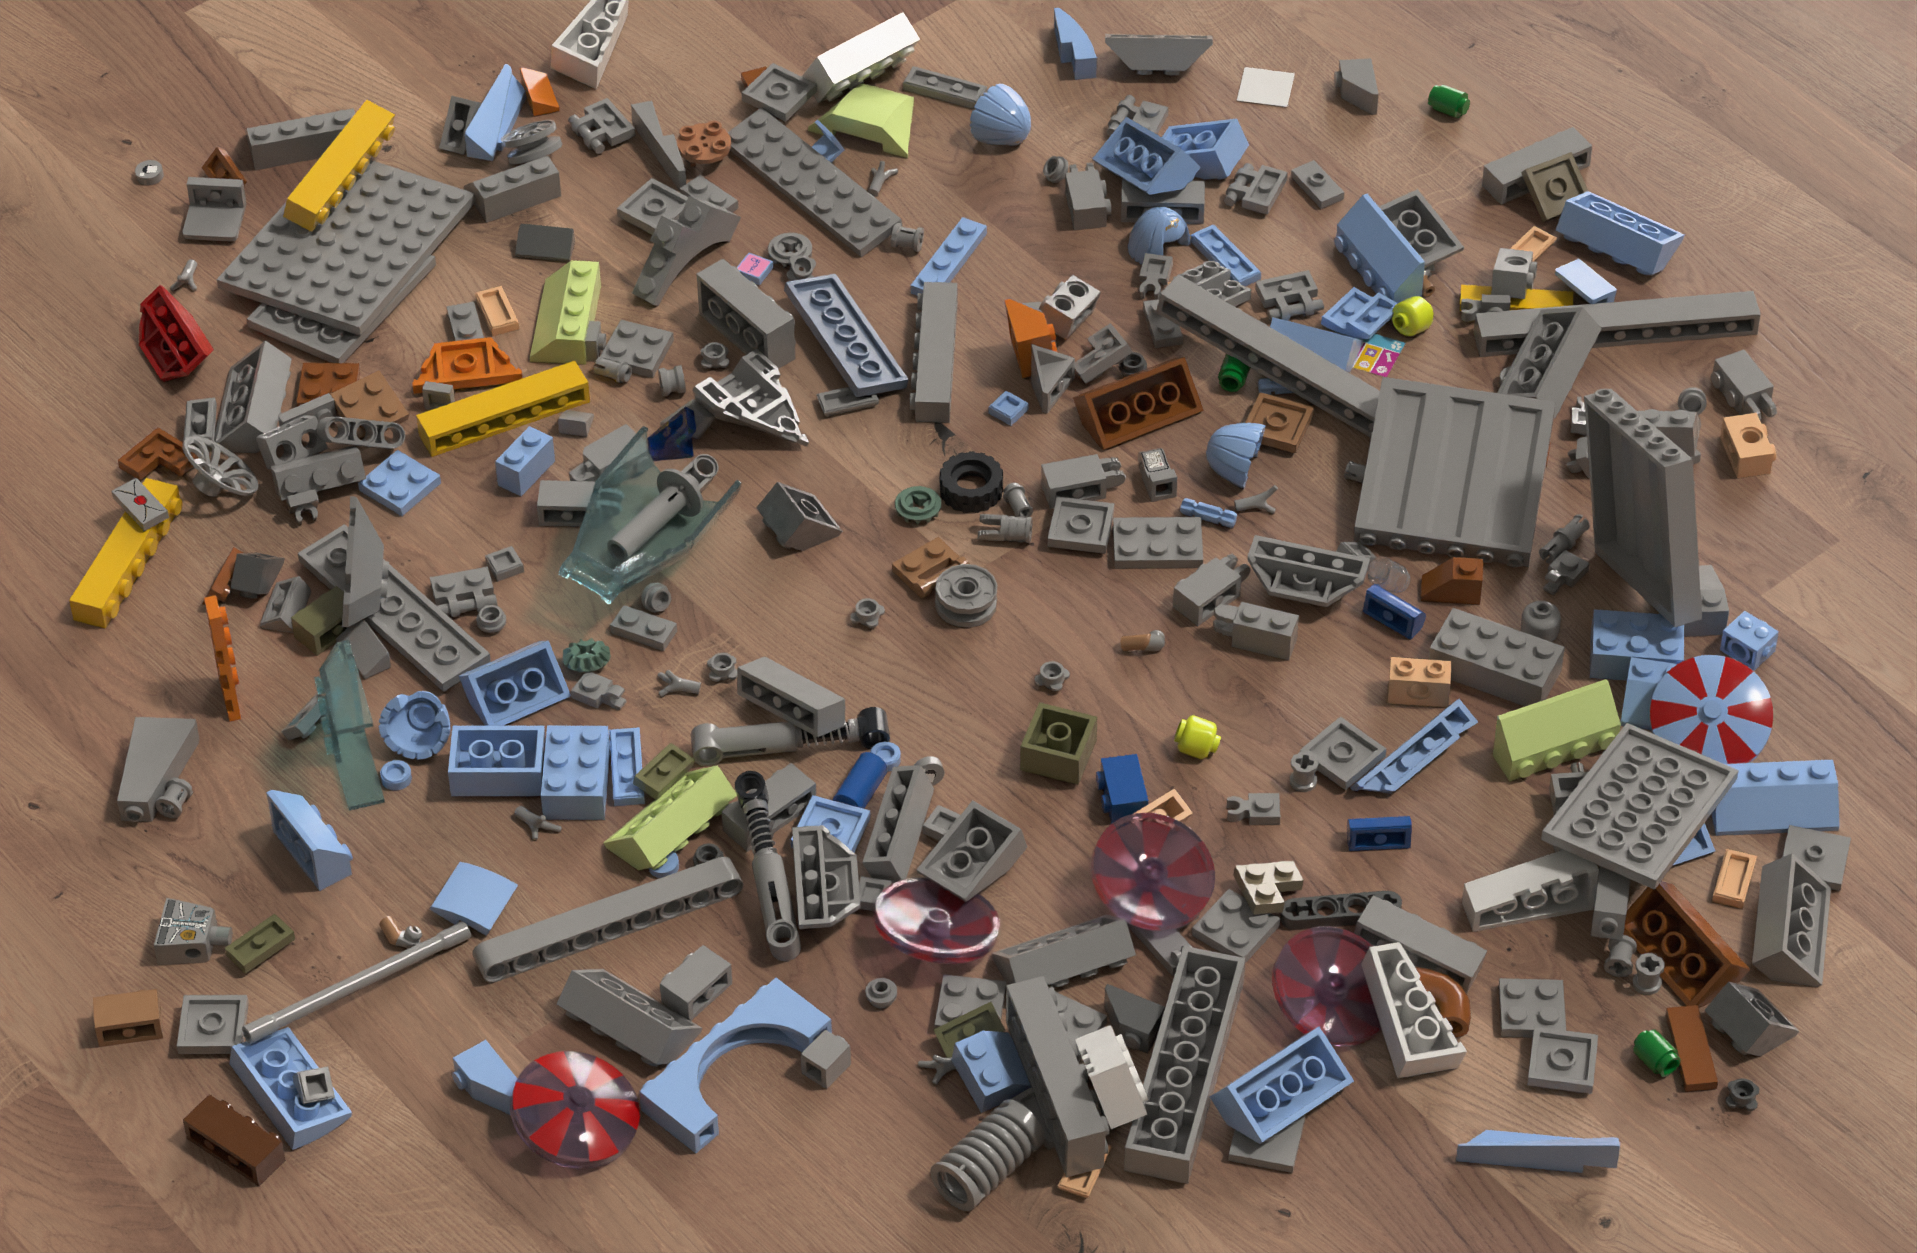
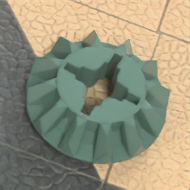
(922, 497)
(586, 655)

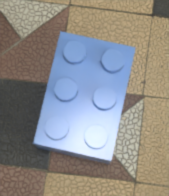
(1624, 635)
(496, 760)
(575, 772)

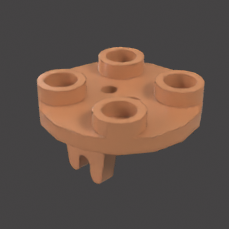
(704, 143)

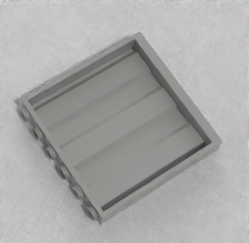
(1454, 472)
(1643, 507)

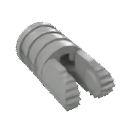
(1011, 529)

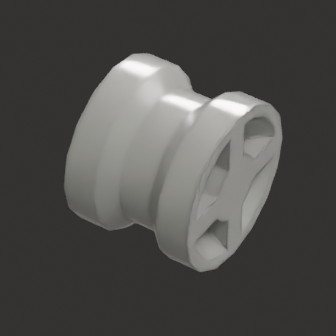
(671, 380)

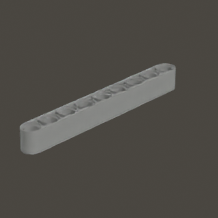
(607, 919)

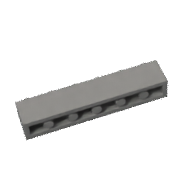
(936, 352)

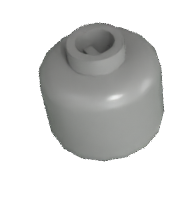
(1541, 620)

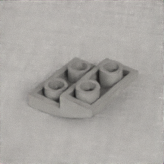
(1217, 281)

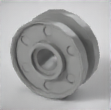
(531, 141)
(966, 595)

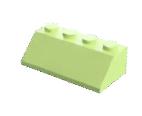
(565, 312)
(1556, 730)
(672, 818)

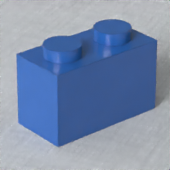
(1122, 786)

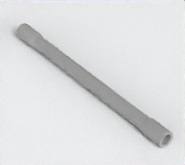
(271, 1023)

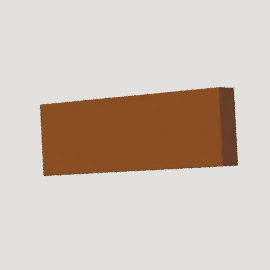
(1692, 1047)

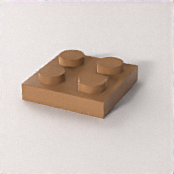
(370, 400)
(1284, 421)

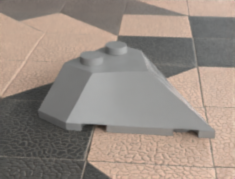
(752, 398)
(363, 568)

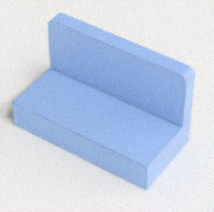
(1586, 282)

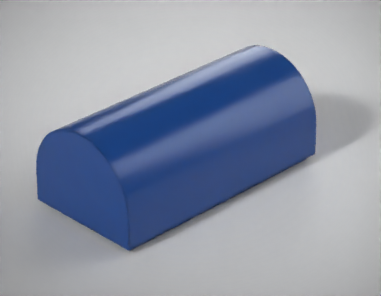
(1393, 611)
(862, 780)
(1379, 833)

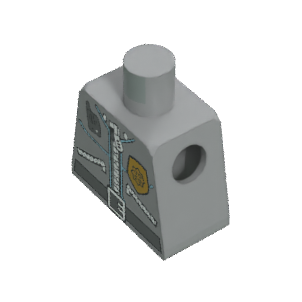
(188, 933)

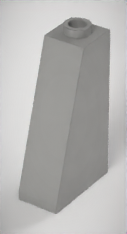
(155, 754)
(1610, 905)

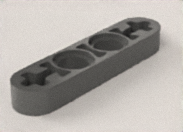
(1338, 903)

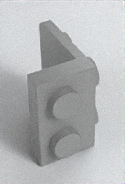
(214, 209)

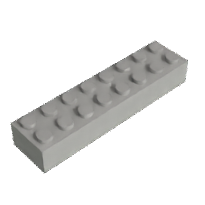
(1185, 1064)

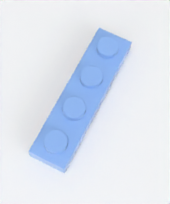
(951, 254)

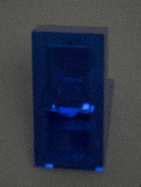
(674, 437)

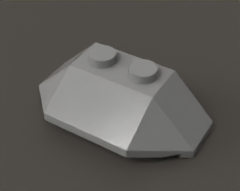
(1158, 52)
(1305, 571)
(823, 877)

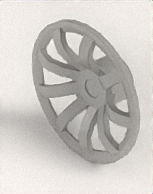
(213, 478)

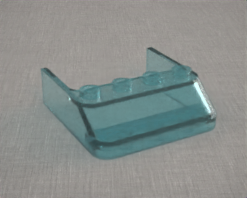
(345, 723)

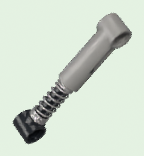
(713, 743)
(768, 868)

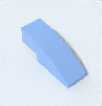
(1074, 45)

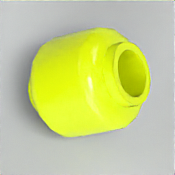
(1412, 316)
(1197, 737)

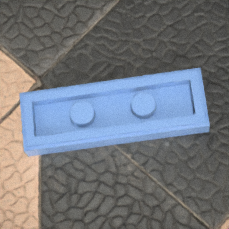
(1219, 248)
(625, 764)

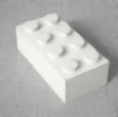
(862, 58)

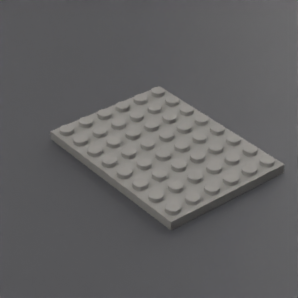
(357, 257)

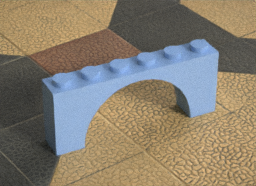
(770, 1016)

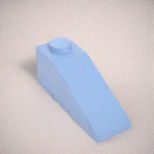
(484, 1076)

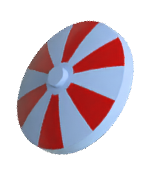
(1713, 709)

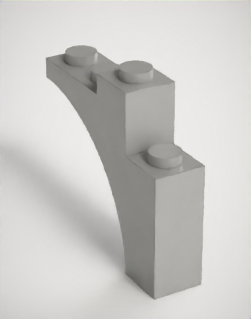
(679, 242)

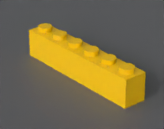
(339, 166)
(503, 408)
(122, 561)

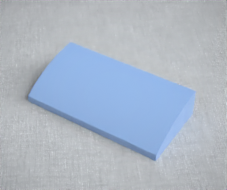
(267, 1073)

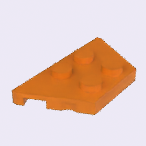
(467, 365)

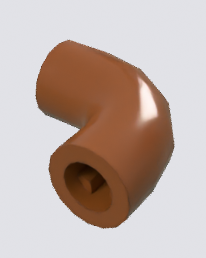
(1449, 998)

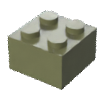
(1058, 743)

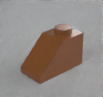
(1454, 582)

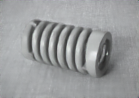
(987, 1155)

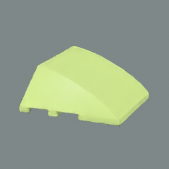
(872, 115)

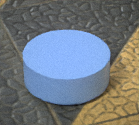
(889, 753)
(396, 775)
(668, 868)

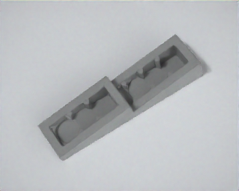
(663, 147)

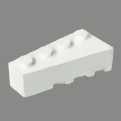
(589, 41)
(1531, 891)
(1407, 1014)
(1113, 1076)

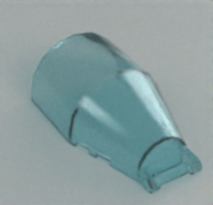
(615, 500)

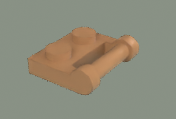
(924, 563)

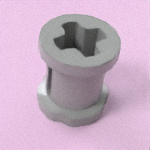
(907, 237)
(1303, 777)
(174, 797)
(1620, 955)
(1647, 979)

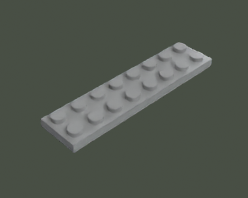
(812, 182)
(404, 617)

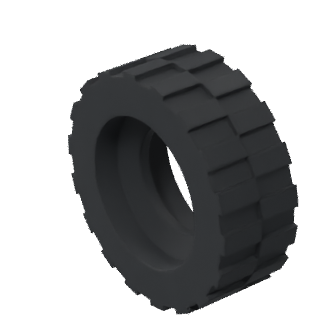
(971, 465)

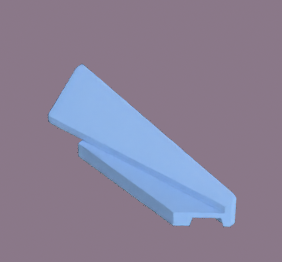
(495, 116)
(1418, 750)
(1539, 1151)

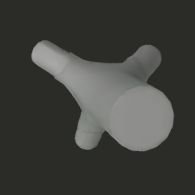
(879, 178)
(186, 276)
(1256, 501)
(678, 684)
(535, 821)
(941, 1064)

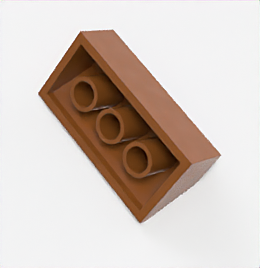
(1139, 403)
(1692, 952)

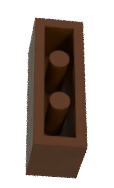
(234, 1139)

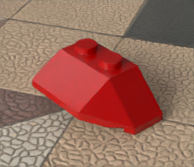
(170, 336)

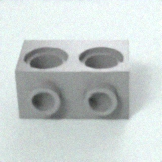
(1069, 305)
(290, 437)

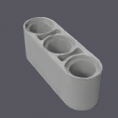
(347, 432)

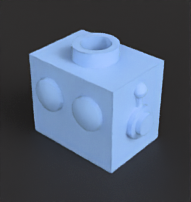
(1749, 640)

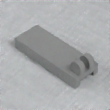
(1164, 945)

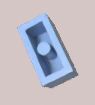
(525, 461)

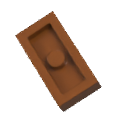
(221, 166)
(220, 585)

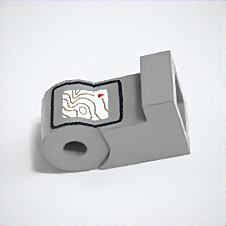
(1157, 471)

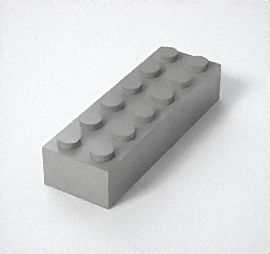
(1056, 1076)

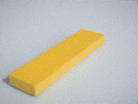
(1534, 298)

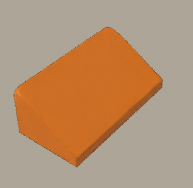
(538, 92)

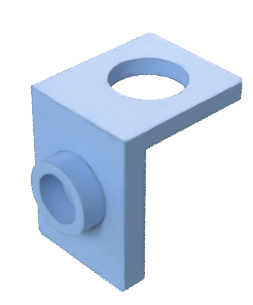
(827, 145)

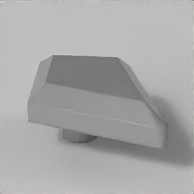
(702, 417)

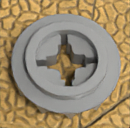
(789, 242)

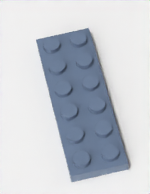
(846, 335)

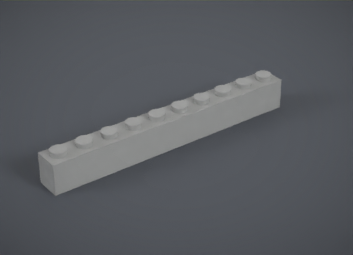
(1632, 321)
(1270, 353)

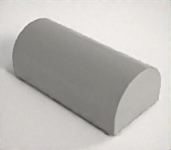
(201, 419)

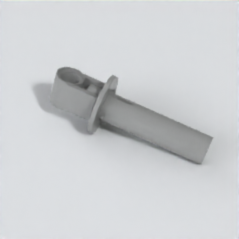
(678, 494)

